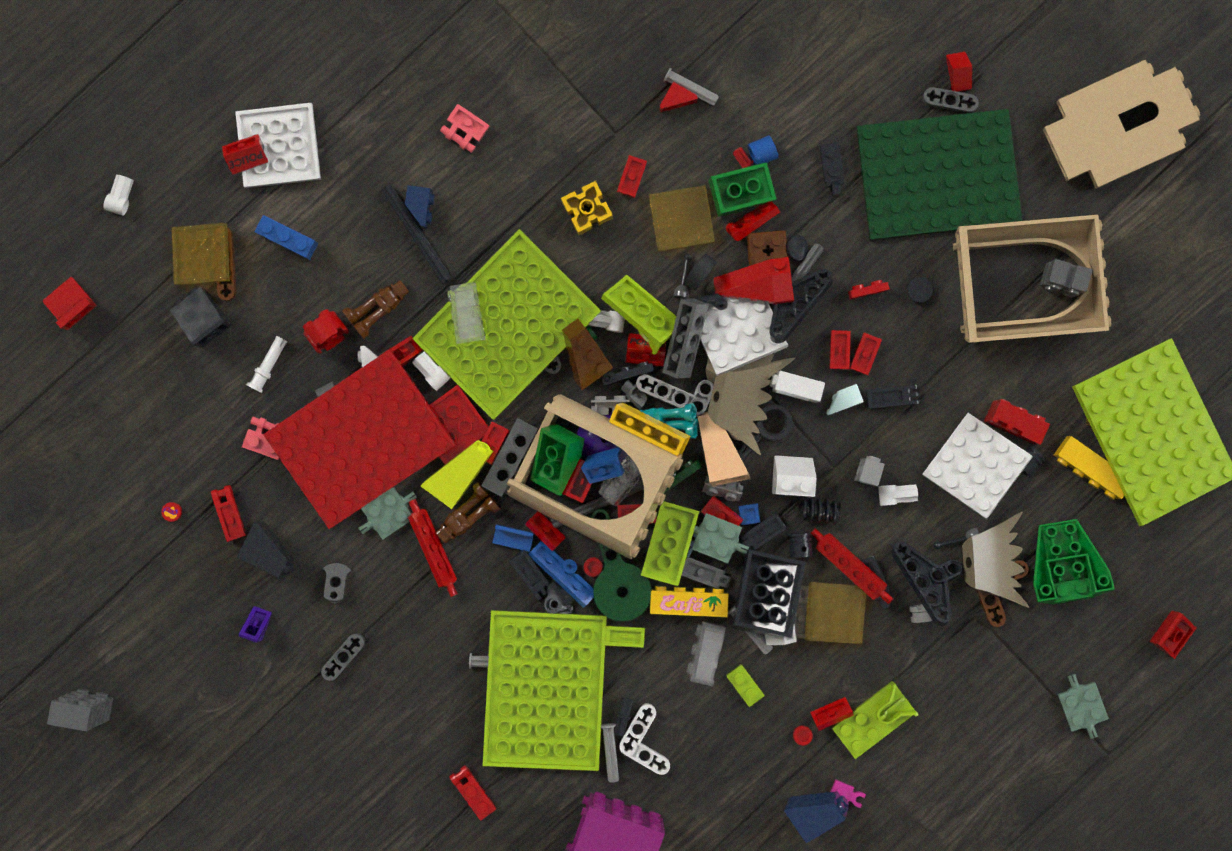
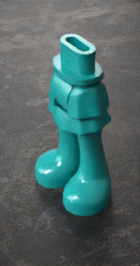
(688, 412)

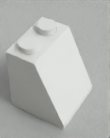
(794, 476)

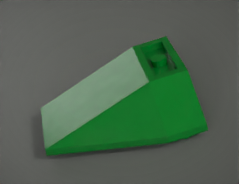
(1068, 565)

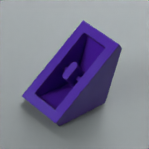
(255, 625)

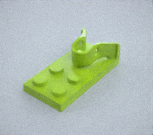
(642, 311)
(670, 543)
(874, 719)

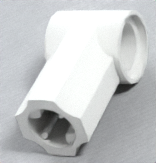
(118, 200)
(610, 320)
(434, 374)
(894, 494)

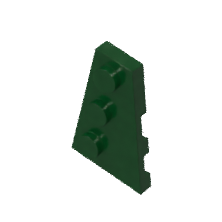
(688, 468)

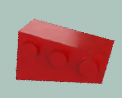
(1017, 421)

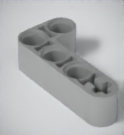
(673, 391)

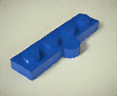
(563, 573)

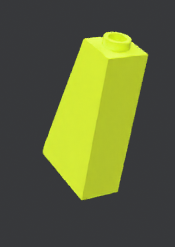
(456, 476)

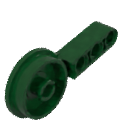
(618, 574)

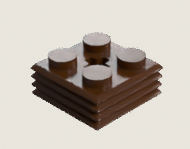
(759, 241)

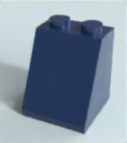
(816, 813)

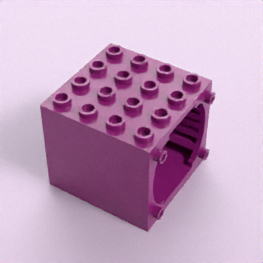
(616, 827)

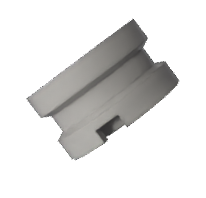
(919, 614)

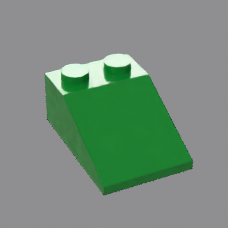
(741, 189)
(556, 457)

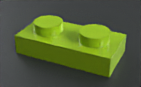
(625, 636)
(745, 685)

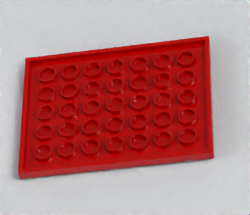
(359, 439)

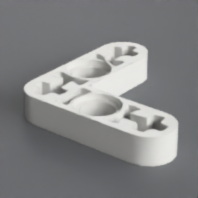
(638, 746)

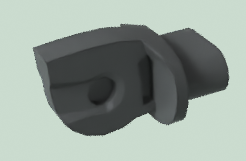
(634, 394)

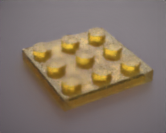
(681, 218)
(200, 254)
(835, 613)

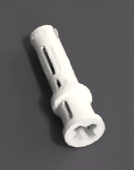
(263, 372)

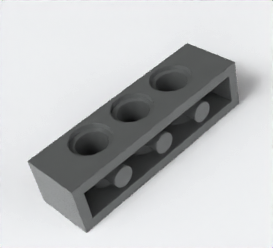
(685, 338)
(492, 481)

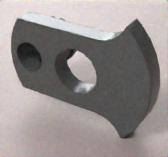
(335, 570)

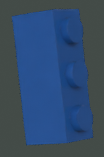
(286, 237)

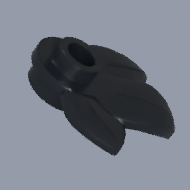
(561, 597)

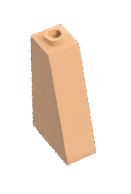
(721, 456)

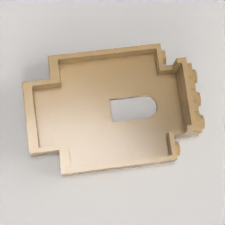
(1093, 137)

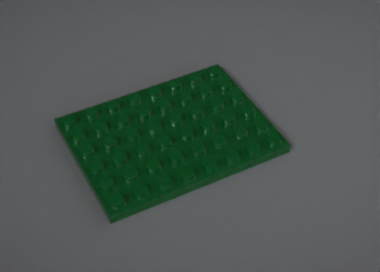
(938, 174)

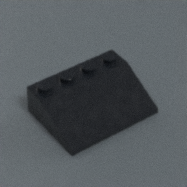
(768, 594)

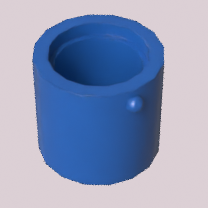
(763, 150)

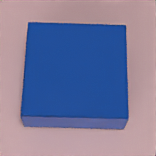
(749, 513)

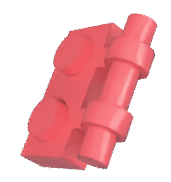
(468, 123)
(256, 441)

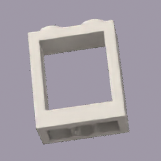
(797, 386)

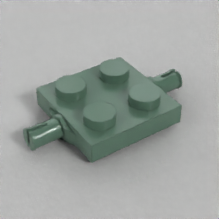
(387, 512)
(718, 538)
(1083, 706)

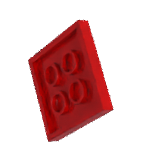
(459, 420)

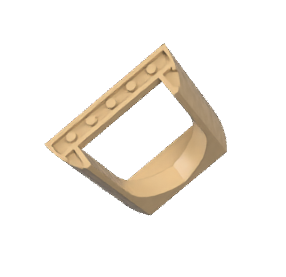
(1072, 235)
(652, 461)

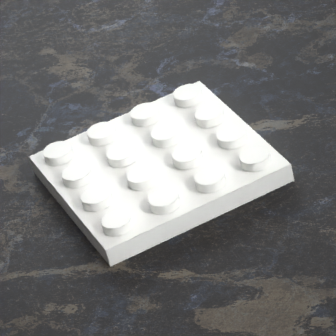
(287, 140)
(738, 334)
(977, 465)

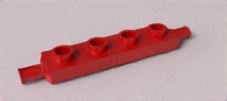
(432, 548)
(851, 566)

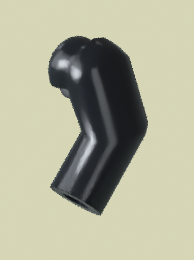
(716, 300)

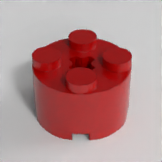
(325, 331)

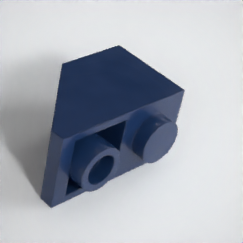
(418, 202)

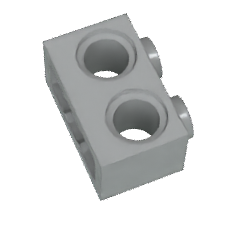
(869, 471)

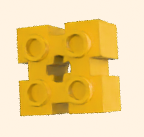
(590, 197)

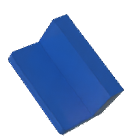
(603, 465)
(513, 537)

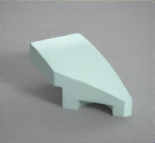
(845, 398)

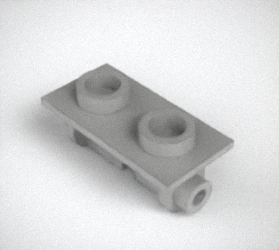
(602, 405)
(730, 492)

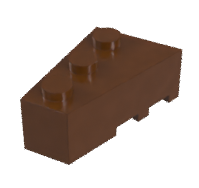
(585, 355)

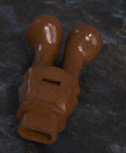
(386, 299)
(458, 523)

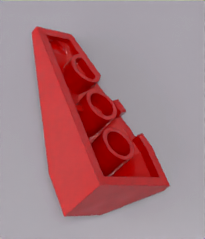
(761, 281)

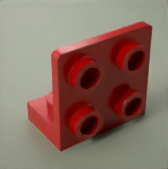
(69, 303)

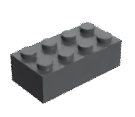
(80, 710)

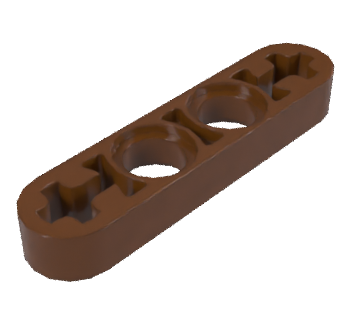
(222, 287)

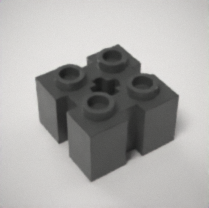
(1066, 277)

